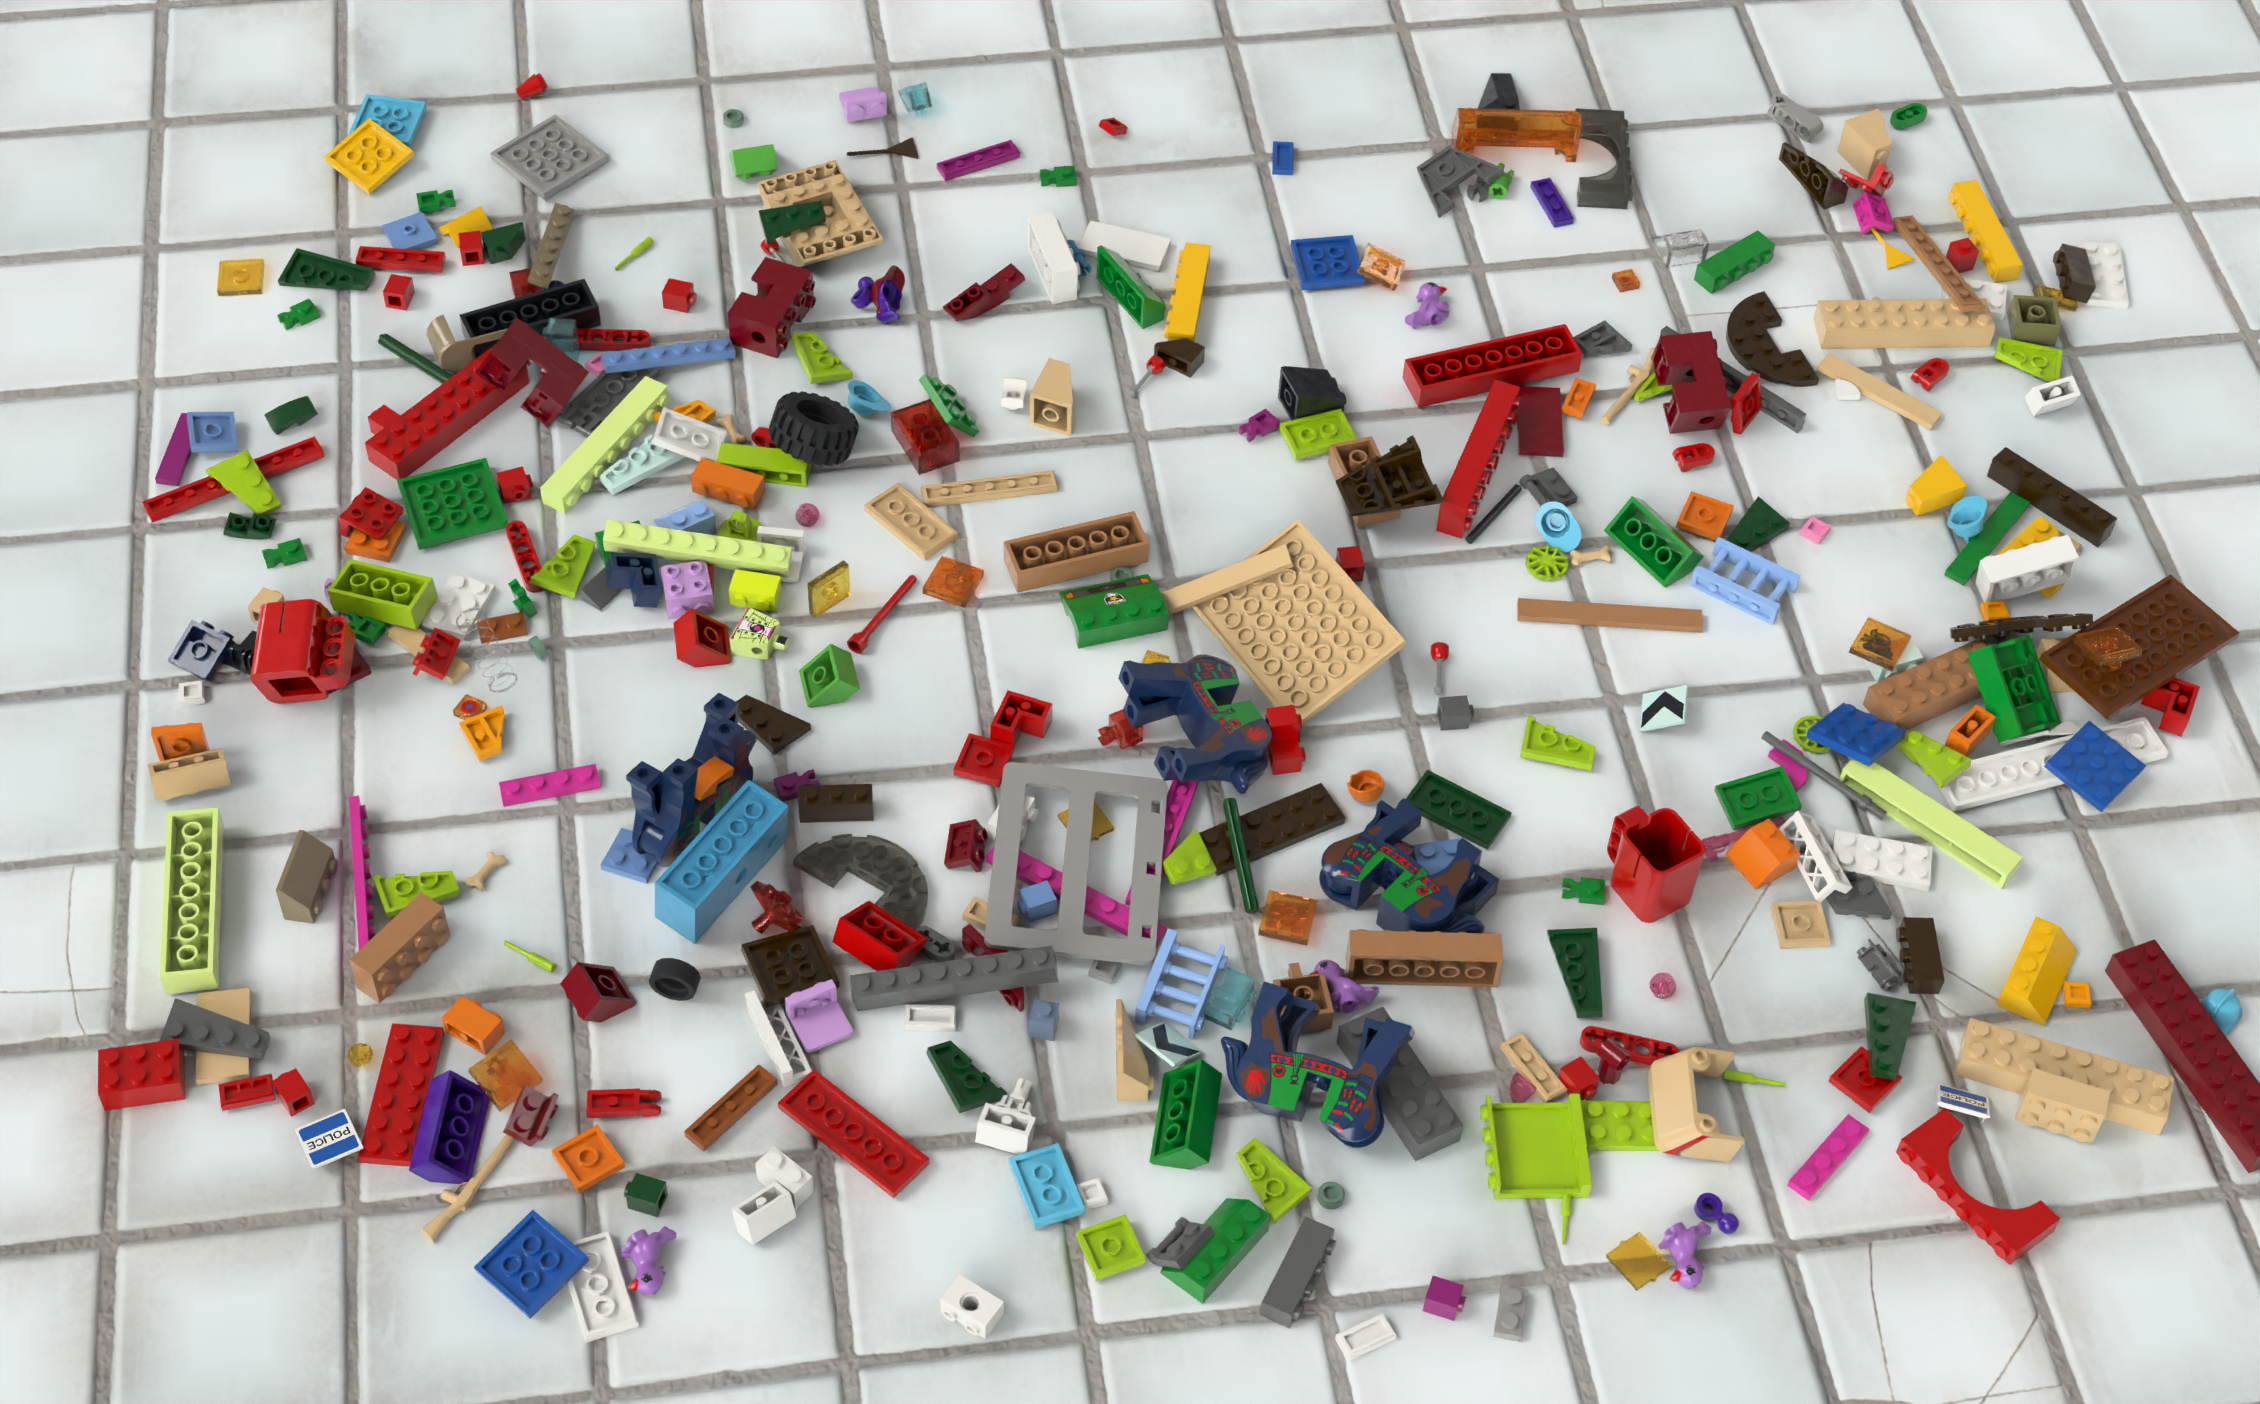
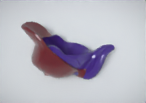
(887, 294)

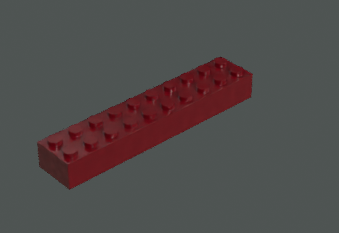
(2192, 1045)

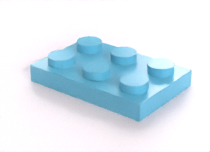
(1046, 1186)

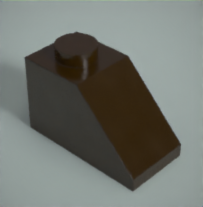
(1181, 355)

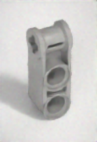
(1794, 117)

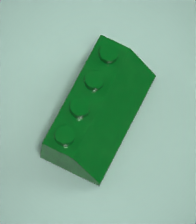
(1129, 288)
(1653, 542)
(1186, 1116)
(1237, 1229)

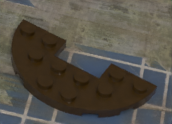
(1756, 349)
(2023, 624)

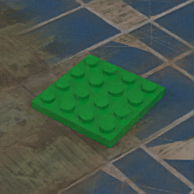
(452, 503)

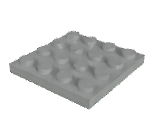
(549, 157)

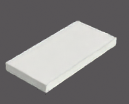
(1136, 247)
(601, 1290)

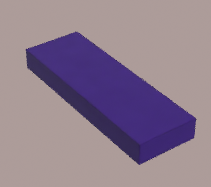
(1552, 202)

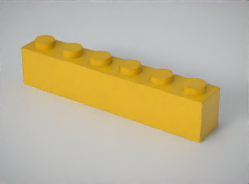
(1985, 231)
(1189, 292)

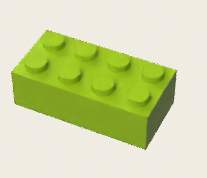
(383, 594)

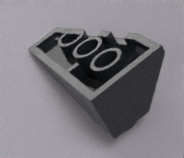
(1499, 93)

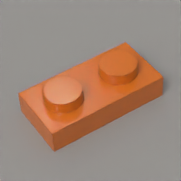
(1578, 398)

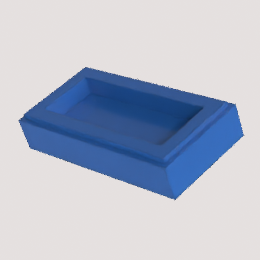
(1282, 158)

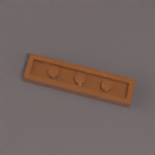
(731, 1107)

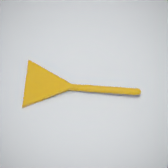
(1893, 256)

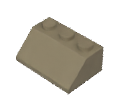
(306, 878)

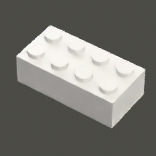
(1053, 257)
(2027, 569)

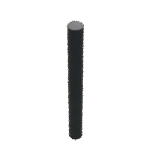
(1493, 514)

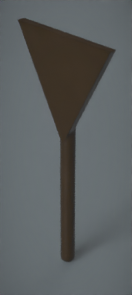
(905, 148)

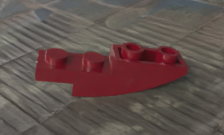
(984, 297)
(974, 942)

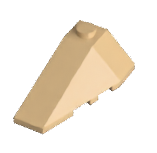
(1131, 1064)

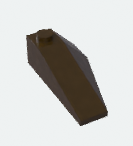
(1815, 177)

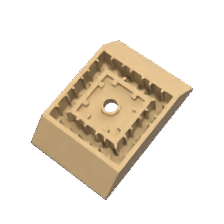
(846, 223)

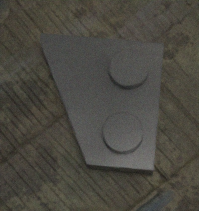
(1602, 340)

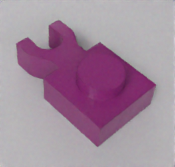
(1260, 423)
(788, 784)

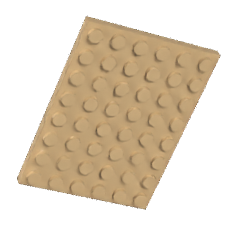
(1302, 630)

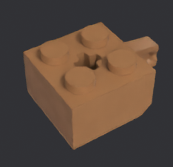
(1311, 988)

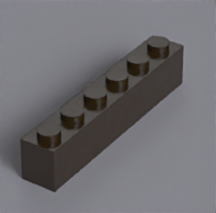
(2052, 497)

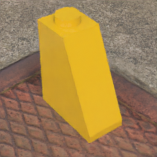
(1935, 488)

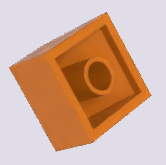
(1763, 854)

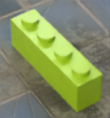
(769, 462)

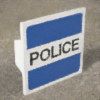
(1962, 1101)
(328, 1139)

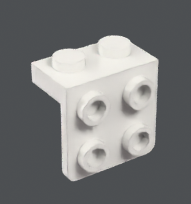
(786, 537)

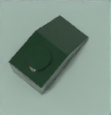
(503, 242)

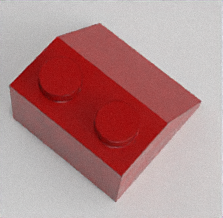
(701, 640)

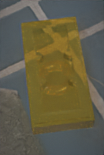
(2062, 303)

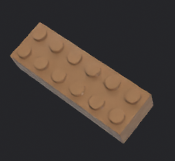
(1075, 551)
(1926, 689)
(1424, 958)

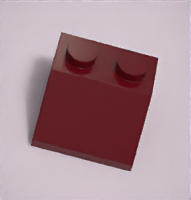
(597, 992)

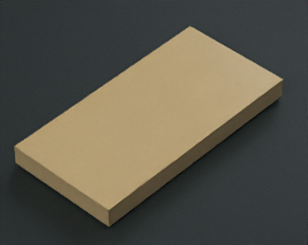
(911, 521)
(219, 1067)

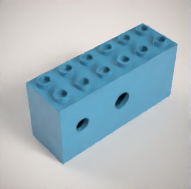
(721, 861)

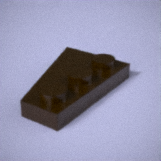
(771, 726)

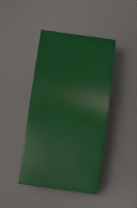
(294, 411)
(254, 528)

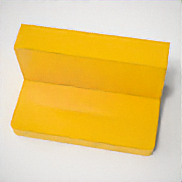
(471, 221)

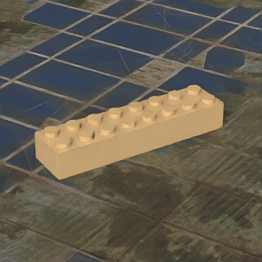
(1901, 324)
(2007, 1058)

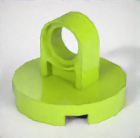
(740, 527)

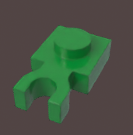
(1061, 176)
(432, 201)
(299, 313)
(287, 552)
(521, 600)
(366, 629)
(1588, 890)

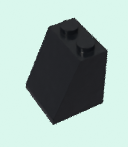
(1308, 392)

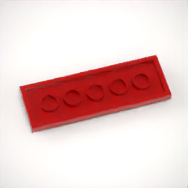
(401, 1094)
(853, 1133)

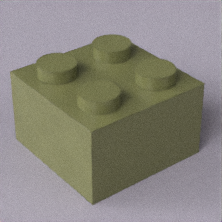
(2034, 319)

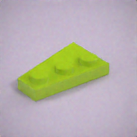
(2031, 358)
(247, 482)
(566, 568)
(1550, 746)
(401, 890)
(1272, 1180)

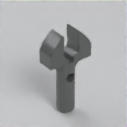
(1483, 192)

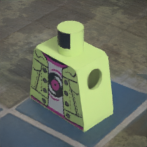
(757, 636)

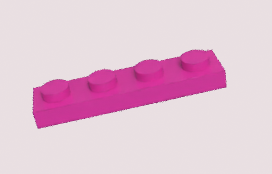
(549, 785)
(1828, 1157)

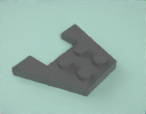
(1450, 169)

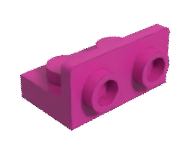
(1872, 212)

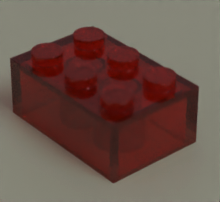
(925, 436)

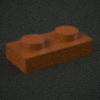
(504, 627)

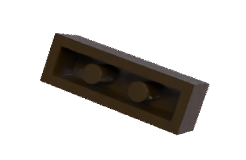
(2074, 273)
(835, 803)
(1920, 955)

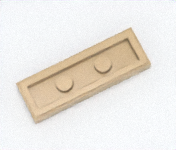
(1533, 1068)

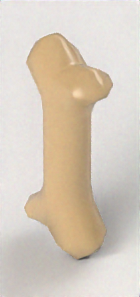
(726, 422)
(1602, 554)
(478, 879)

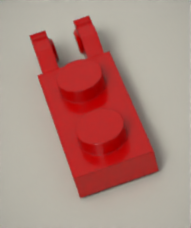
(622, 1103)

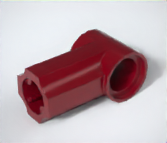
(1612, 1061)

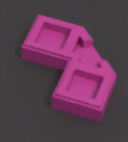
(1794, 771)

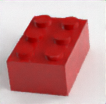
(141, 1074)

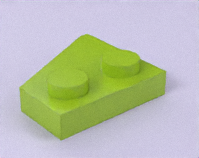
(1189, 861)

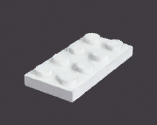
(2107, 273)
(1884, 859)

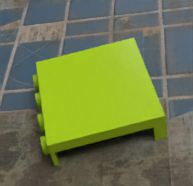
(1536, 1149)

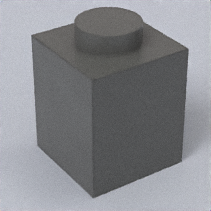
(1454, 712)

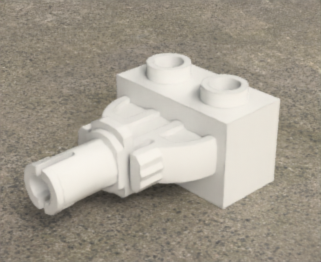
(1008, 1124)

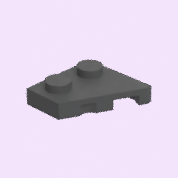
(1860, 900)

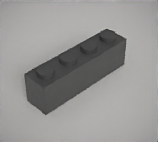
(1297, 1272)

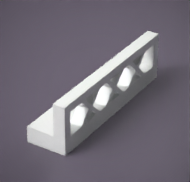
(1817, 850)
(773, 1042)

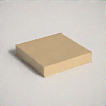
(1800, 924)

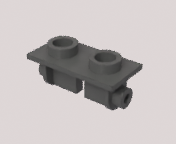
(1886, 973)

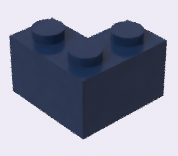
(636, 573)

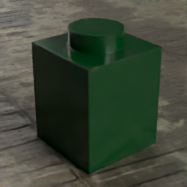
(646, 1194)

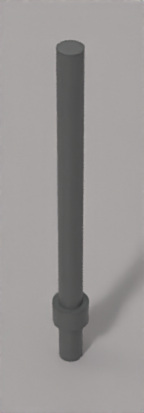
(1863, 801)

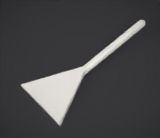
(2064, 728)

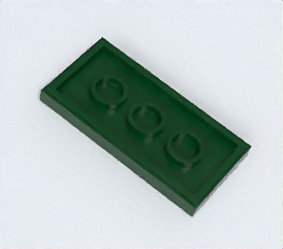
(1458, 809)

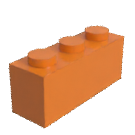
(728, 483)

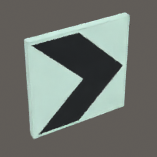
(1664, 708)
(1168, 1044)

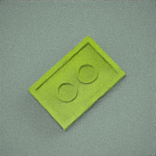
(1316, 433)
(1618, 1125)

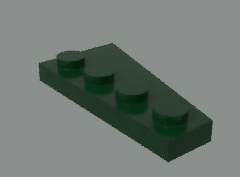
(321, 271)
(1579, 965)
(1887, 1031)

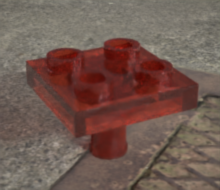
(776, 908)

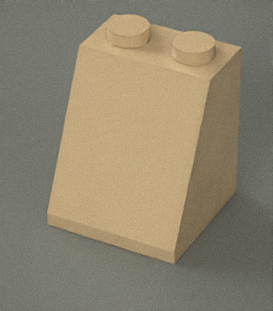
(1865, 143)
(1053, 399)

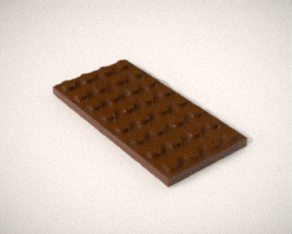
(2169, 626)

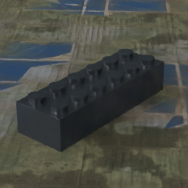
(560, 302)

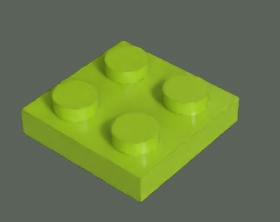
(1110, 1247)

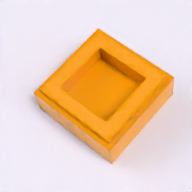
(1994, 610)
(2076, 995)

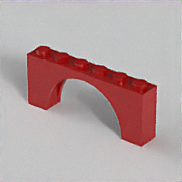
(2005, 1230)

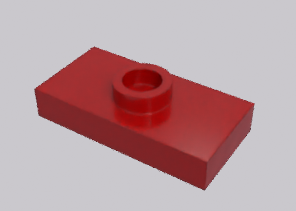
(246, 1092)

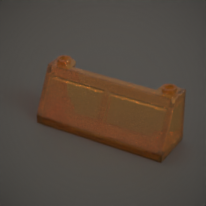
(1518, 129)

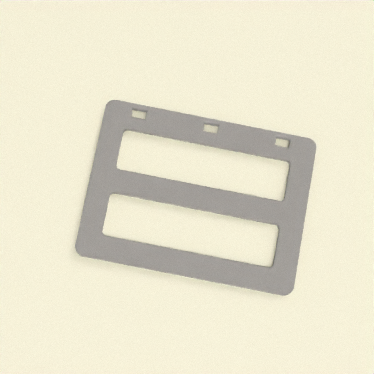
(1145, 888)

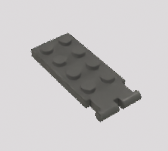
(601, 398)

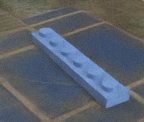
(667, 355)

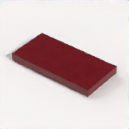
(1540, 422)

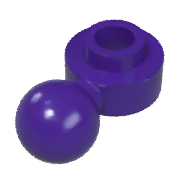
(862, 297)
(1727, 1222)

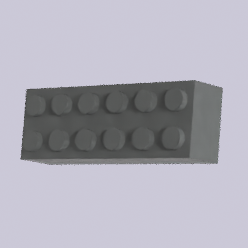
(1407, 1095)

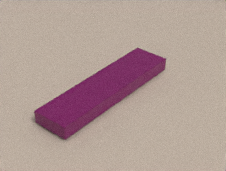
(978, 160)
(176, 455)

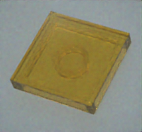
(240, 277)
(828, 589)

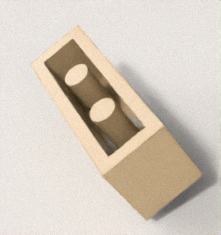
(189, 774)

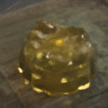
(360, 1054)

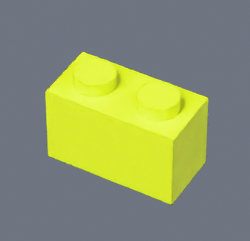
(755, 590)

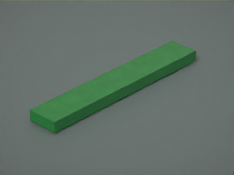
(1986, 541)

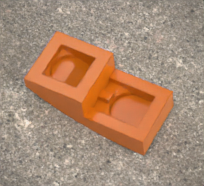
(709, 775)

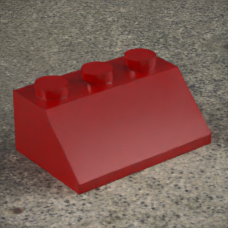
(878, 938)

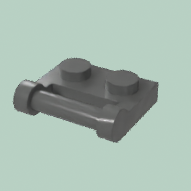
(1551, 485)
(1180, 1244)

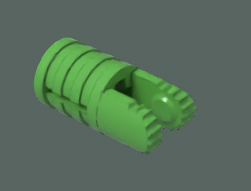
(1500, 186)

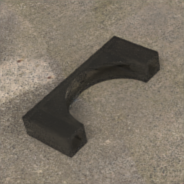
(1610, 188)

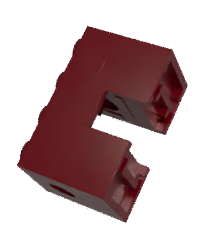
(765, 320)
(523, 346)
(1696, 377)

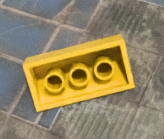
(2038, 972)

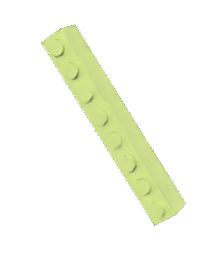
(604, 445)
(692, 546)
(1933, 822)

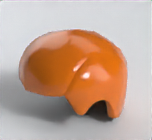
(1366, 786)

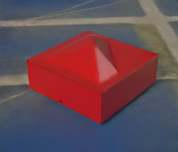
(1113, 126)

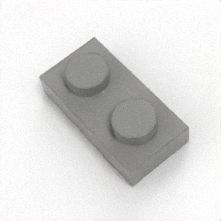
(1510, 1312)

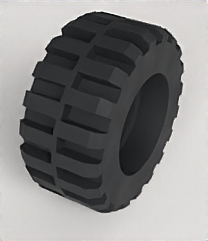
(813, 428)

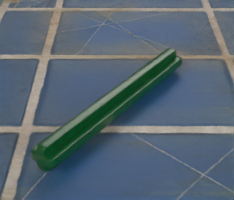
(414, 358)
(1240, 855)

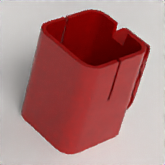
(304, 656)
(1654, 861)

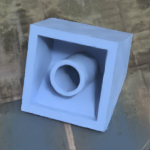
(692, 517)

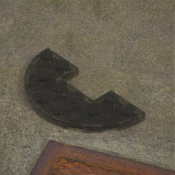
(875, 862)

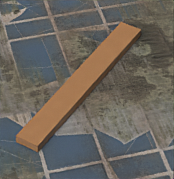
(1937, 264)
(1609, 615)

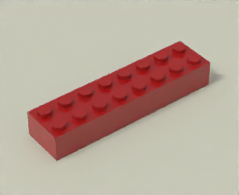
(1474, 367)
(438, 420)
(1479, 459)

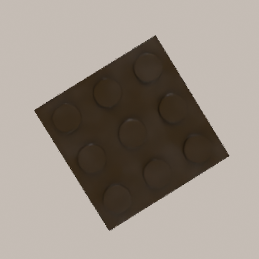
(788, 963)

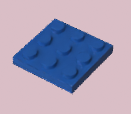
(1326, 262)
(1856, 734)
(2095, 766)
(531, 1264)

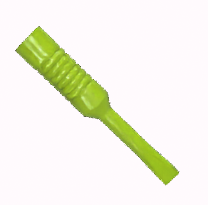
(636, 251)
(533, 957)
(1748, 1078)
(1566, 1210)

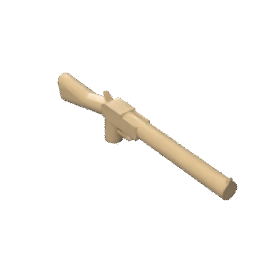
(1641, 377)
(461, 1201)

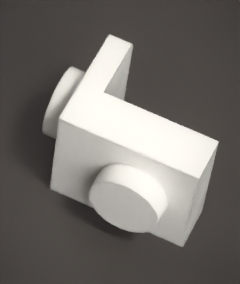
(1014, 393)

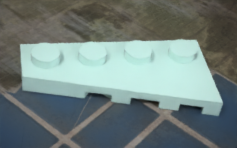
(638, 465)

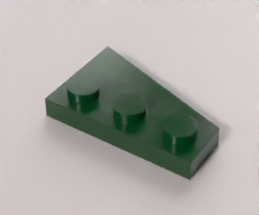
(961, 1079)

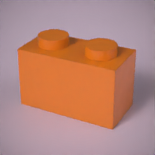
(1970, 731)
(473, 1025)

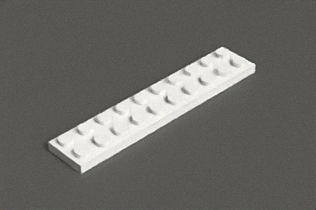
(2023, 768)

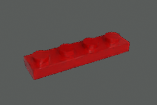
(401, 259)

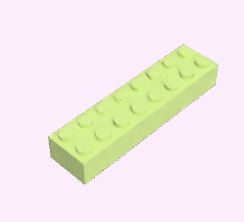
(192, 901)

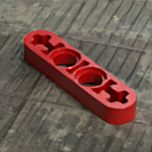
(609, 336)
(523, 556)
(1630, 1043)

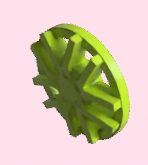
(1546, 563)
(1799, 737)

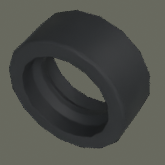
(674, 979)

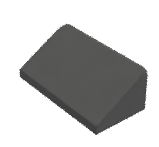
(597, 592)

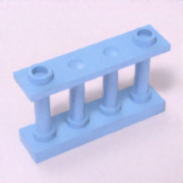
(1737, 595)
(1163, 967)

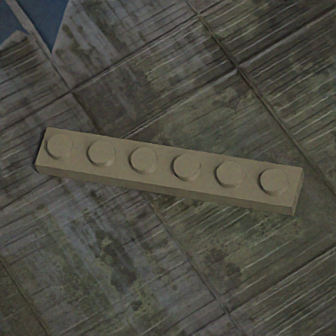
(551, 245)

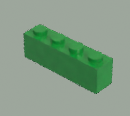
(1734, 262)

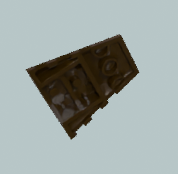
(1389, 483)

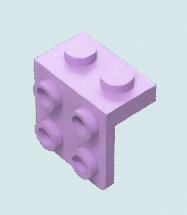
(863, 103)
(687, 587)
(817, 1016)

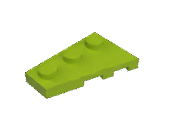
(817, 360)
(1935, 758)

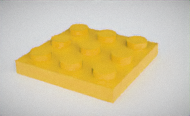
(369, 156)

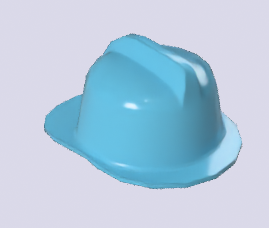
(866, 399)
(1968, 516)
(1558, 526)
(2223, 1008)

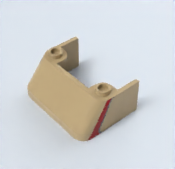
(1674, 1110)

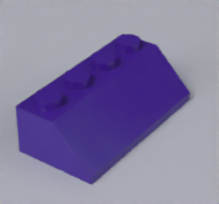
(450, 1130)

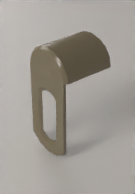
(451, 354)

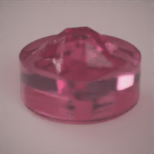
(807, 515)
(1662, 985)

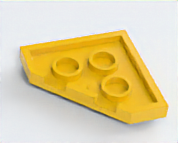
(2038, 531)

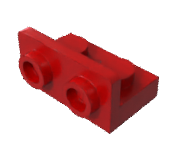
(436, 654)

